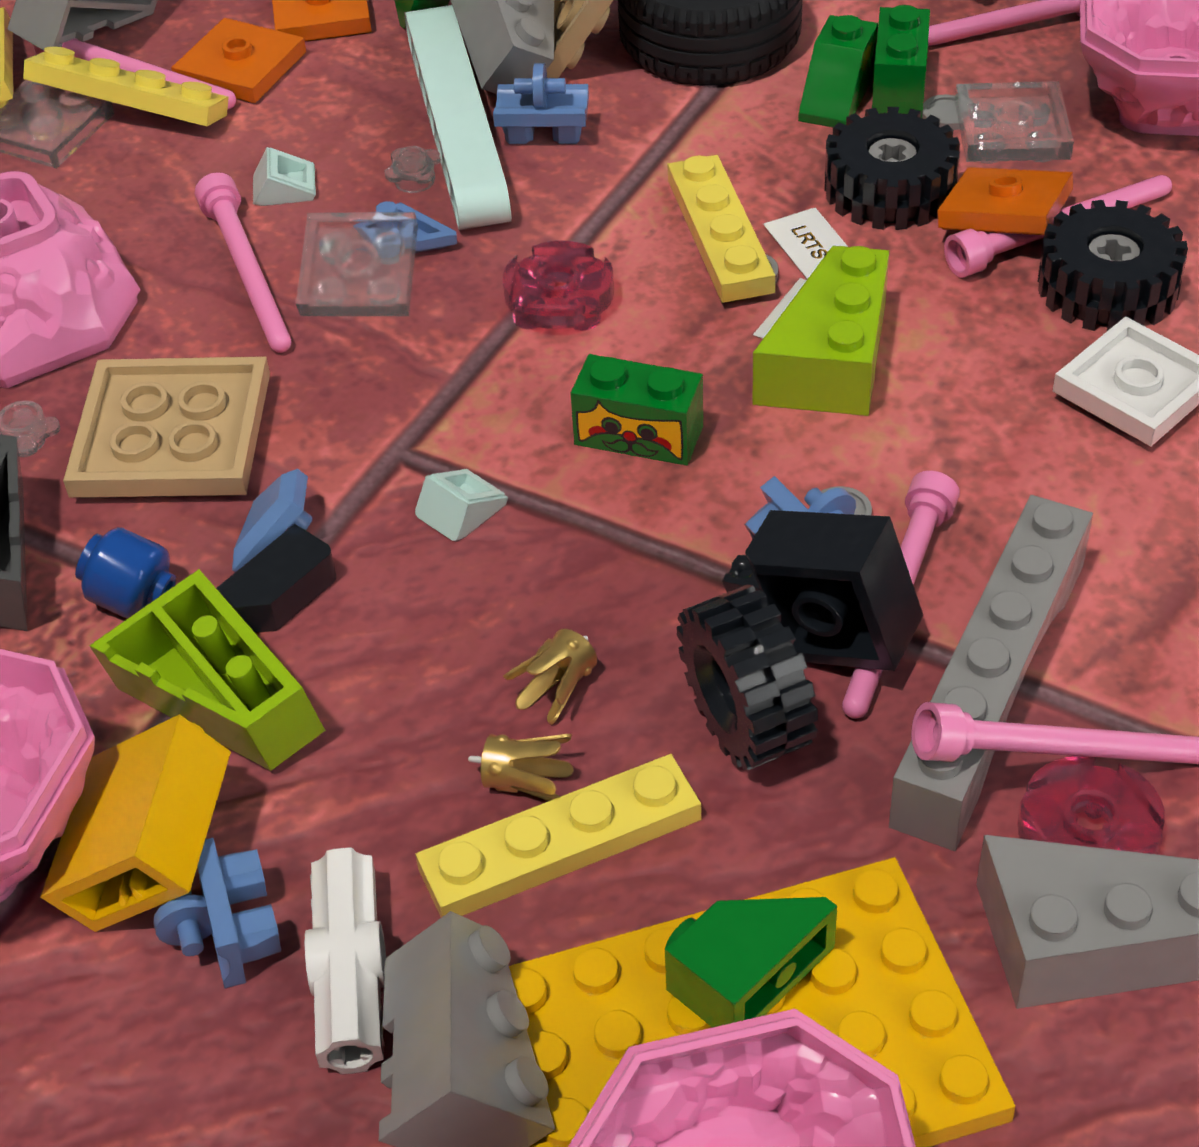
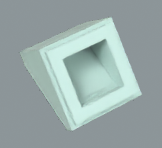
(283, 179)
(457, 502)

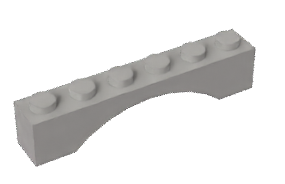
(990, 662)

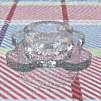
(413, 168)
(28, 424)

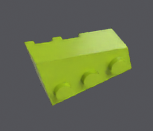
(827, 337)
(206, 663)

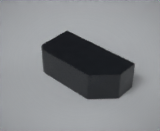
(280, 580)

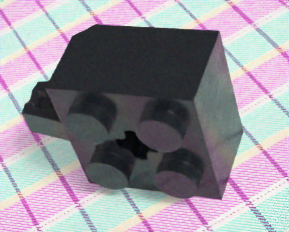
(835, 585)

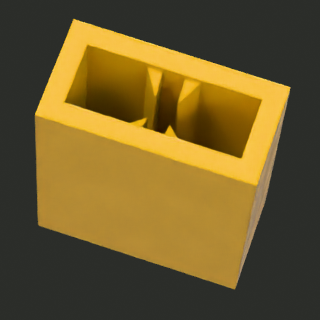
(138, 825)

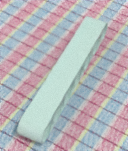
(457, 119)

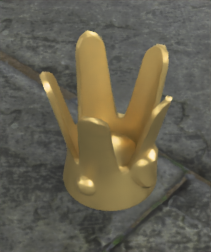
(562, 658)
(523, 764)

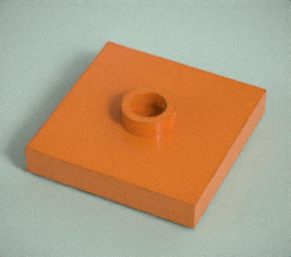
(321, 18)
(242, 58)
(1005, 200)

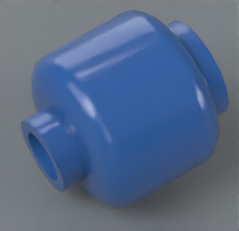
(123, 571)

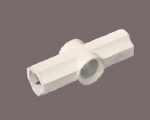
(346, 962)

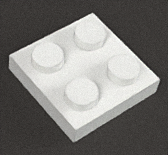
(1133, 380)

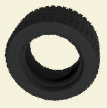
(709, 38)

